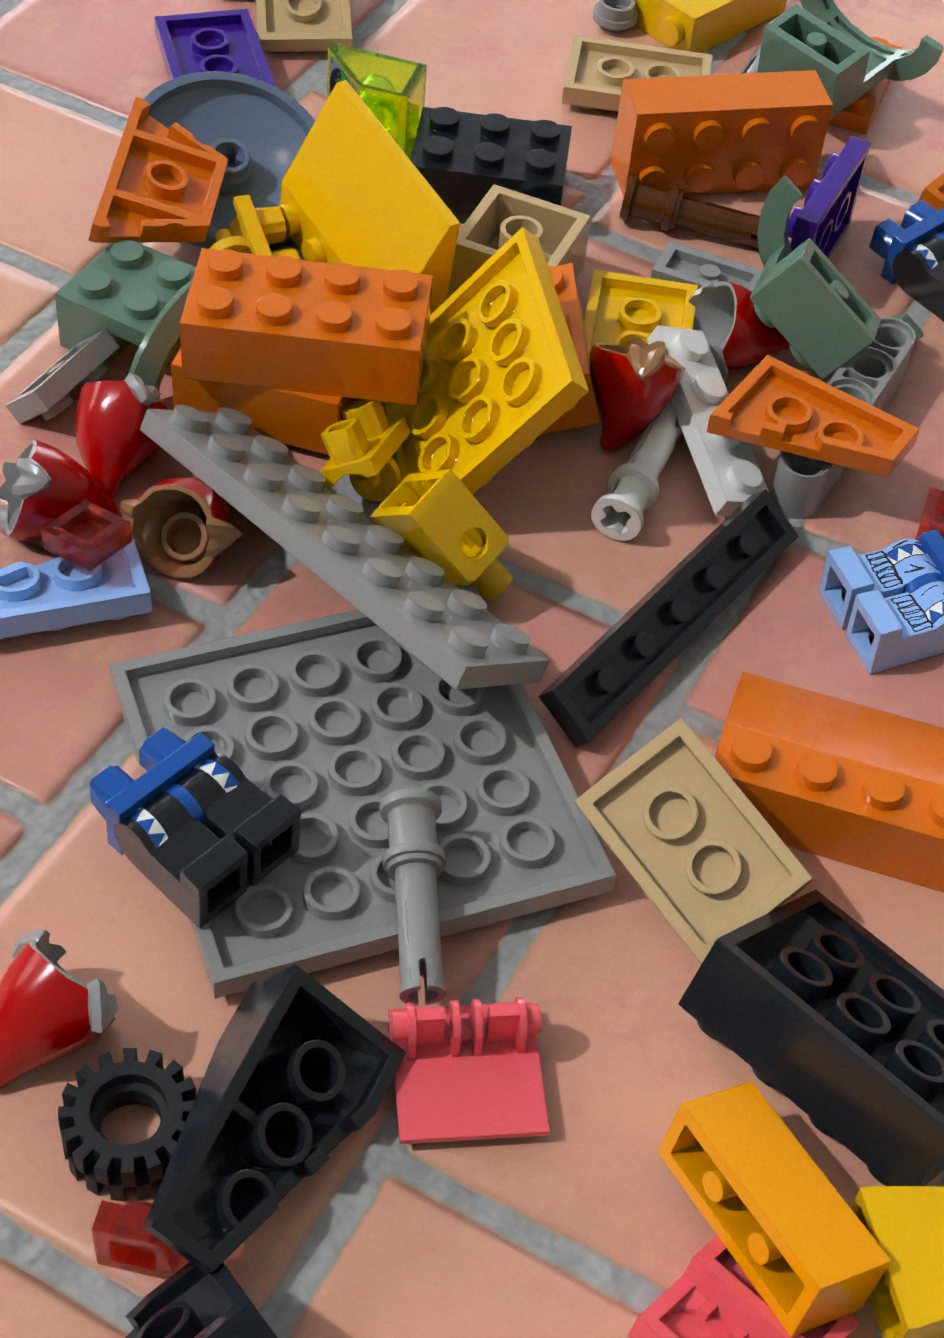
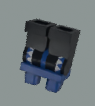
(914, 254)
(194, 823)

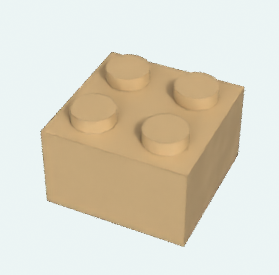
(502, 214)

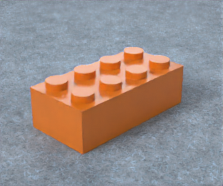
(721, 131)
(306, 326)

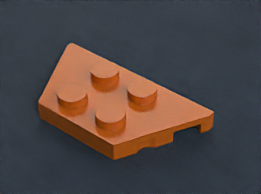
(158, 184)

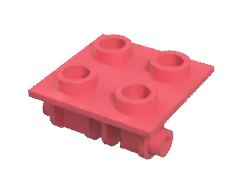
(468, 1072)

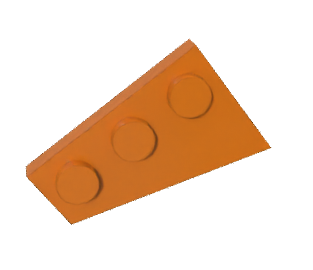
(811, 419)

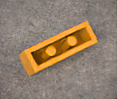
(773, 1208)

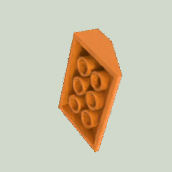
(840, 778)

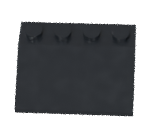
(834, 1030)

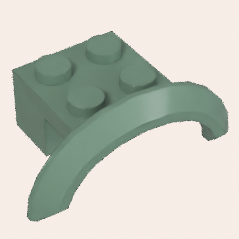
(841, 54)
(808, 294)
(133, 296)

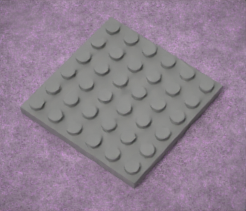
(334, 726)

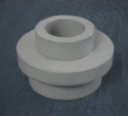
(615, 15)

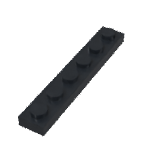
(667, 619)

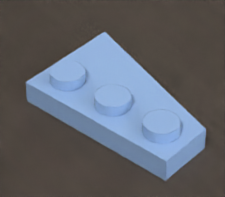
(66, 595)

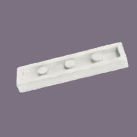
(723, 463)

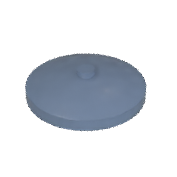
(243, 121)

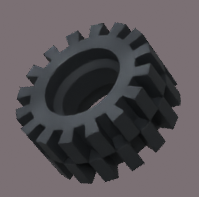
(111, 1088)

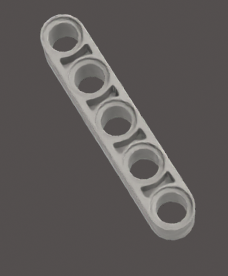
(871, 376)

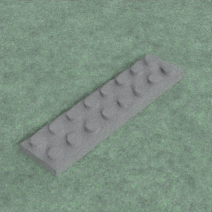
(347, 549)

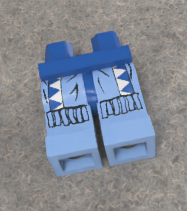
(890, 596)

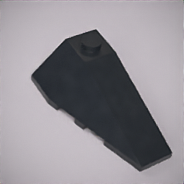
(273, 1104)

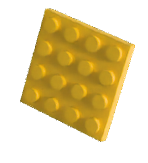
(491, 370)

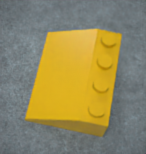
(363, 200)

